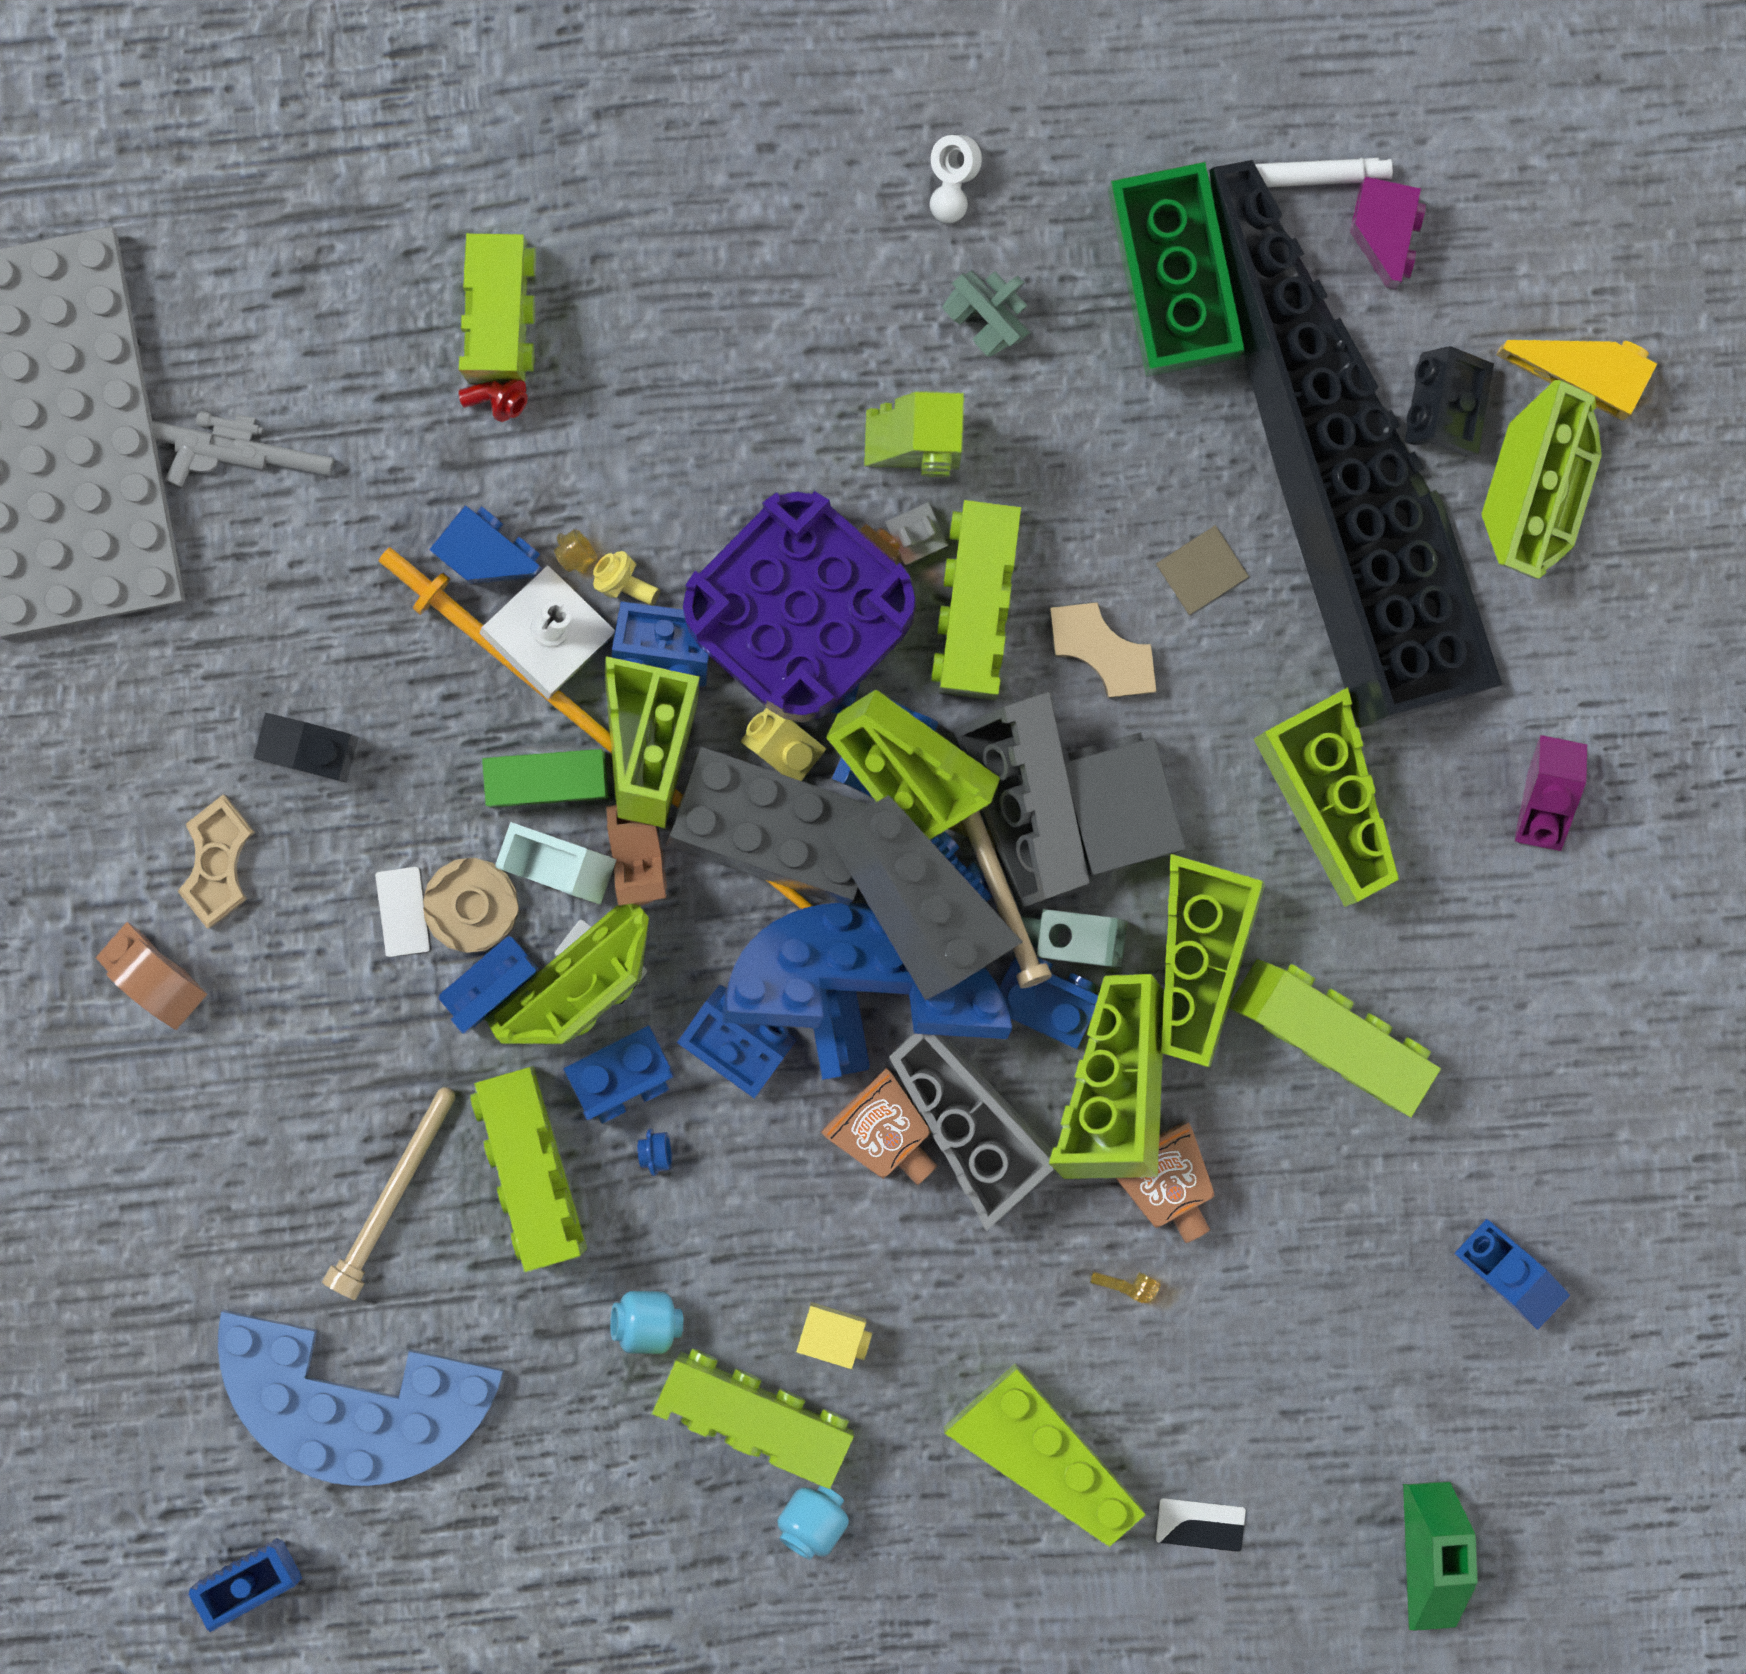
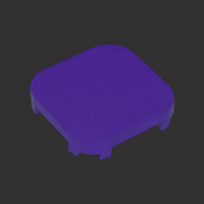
(799, 606)

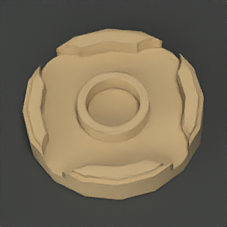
(470, 905)

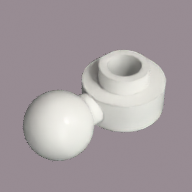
(949, 201)

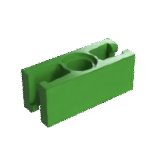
(545, 778)

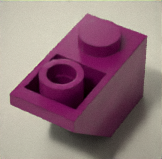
(1384, 226)
(1552, 792)

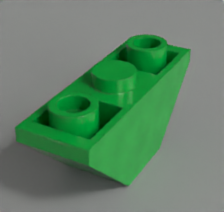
(1438, 1555)

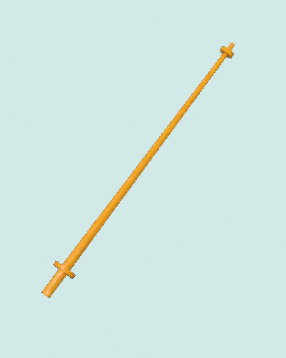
(433, 595)

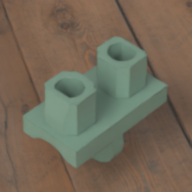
(974, 295)

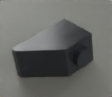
(306, 747)

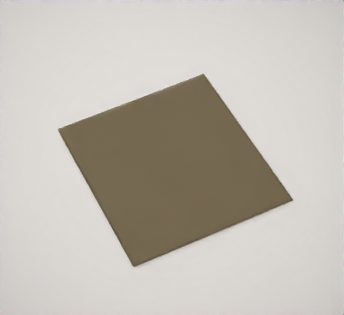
(1202, 570)

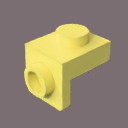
(782, 744)

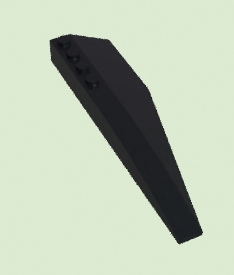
(1354, 493)

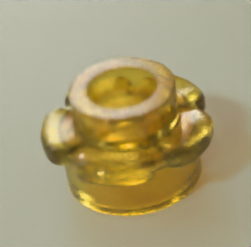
(575, 551)

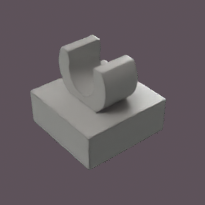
(917, 534)

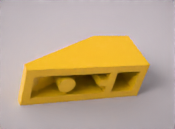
(1602, 368)

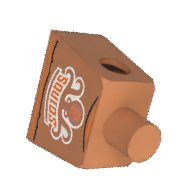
(883, 1130)
(1179, 1186)

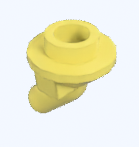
(614, 576)

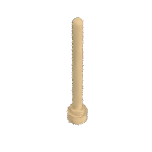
(347, 1274)

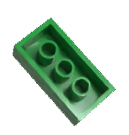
(1175, 269)

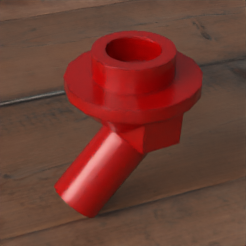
(506, 398)

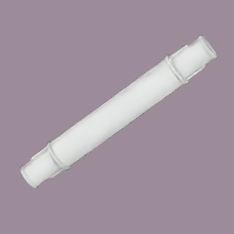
(1324, 172)

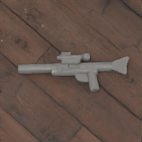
(232, 444)

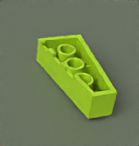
(1205, 946)
(1335, 1035)

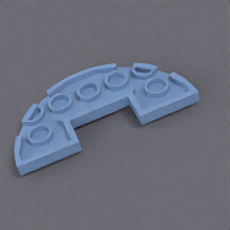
(342, 1429)

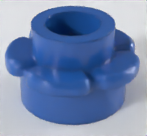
(655, 1152)

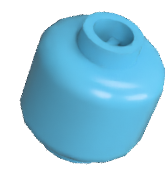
(645, 1322)
(812, 1522)

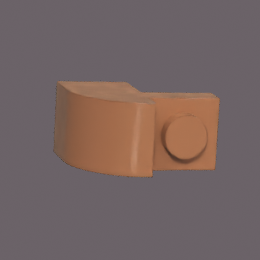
(639, 862)
(150, 977)

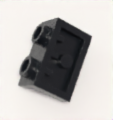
(1449, 400)

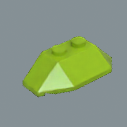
(1543, 480)
(578, 983)

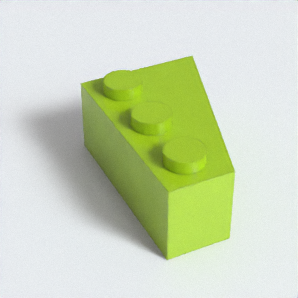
(497, 308)
(918, 433)
(649, 733)
(911, 764)

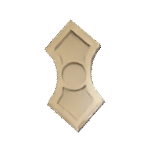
(1121, 665)
(218, 840)

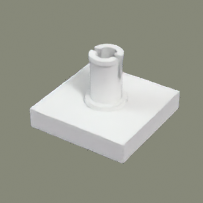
(547, 632)

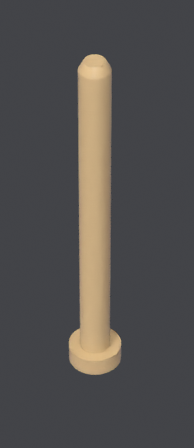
(1032, 971)

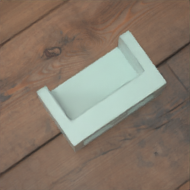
(555, 863)

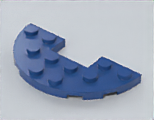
(848, 950)

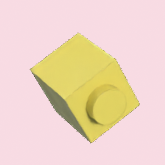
(834, 1336)

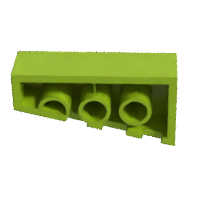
(979, 600)
(1332, 795)
(1117, 1095)
(529, 1169)
(755, 1418)
(1037, 1449)

